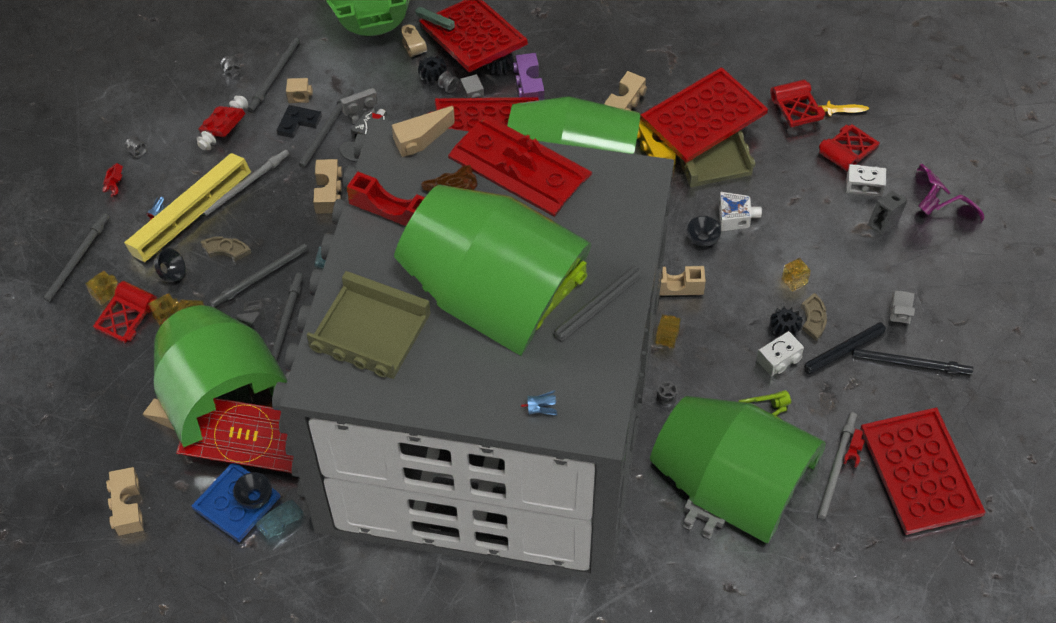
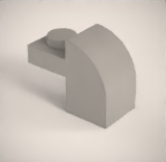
(902, 307)

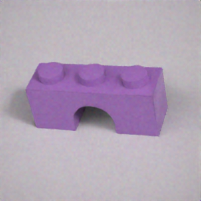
(527, 69)

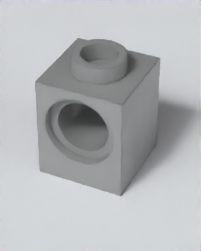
(472, 87)

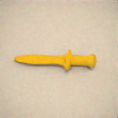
(852, 108)

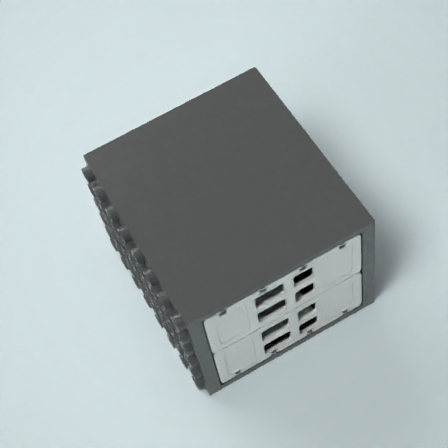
(375, 441)

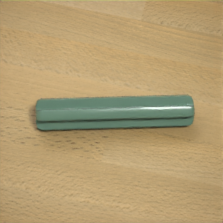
(435, 18)

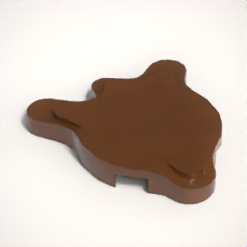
(462, 178)

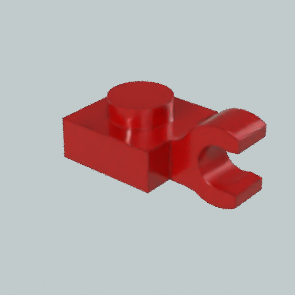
(112, 177)
(856, 444)

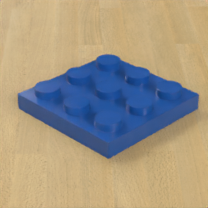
(222, 510)

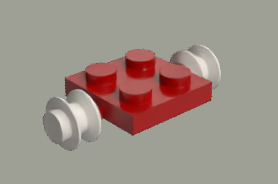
(221, 122)

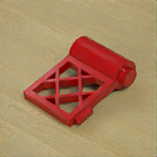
(792, 94)
(842, 153)
(132, 298)

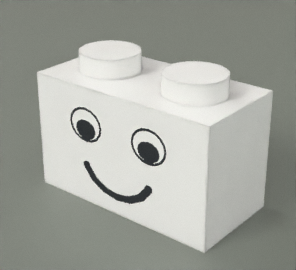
(866, 180)
(780, 354)

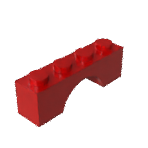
(371, 196)

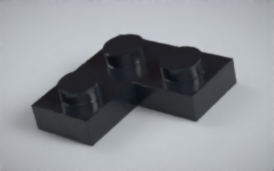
(296, 117)

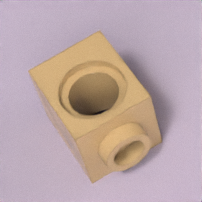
(298, 90)

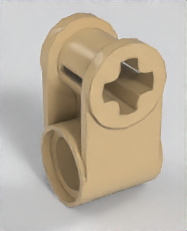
(413, 41)

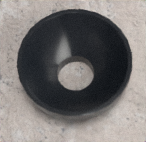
(704, 225)
(174, 263)
(249, 483)

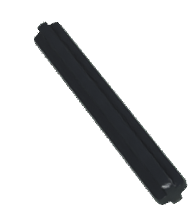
(844, 347)

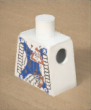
(736, 211)

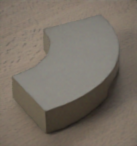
(224, 246)
(816, 316)

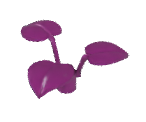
(931, 201)

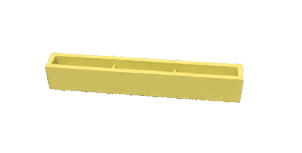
(187, 207)

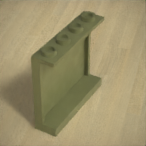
(720, 163)
(370, 325)

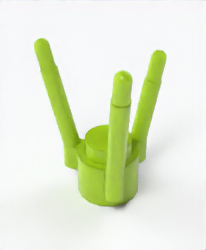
(779, 400)

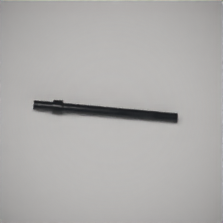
(951, 367)

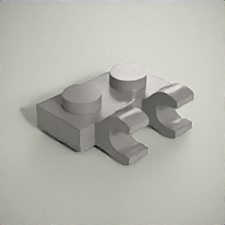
(359, 101)
(695, 511)

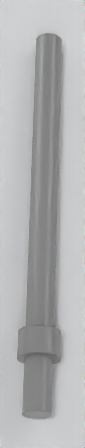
(272, 162)
(847, 433)

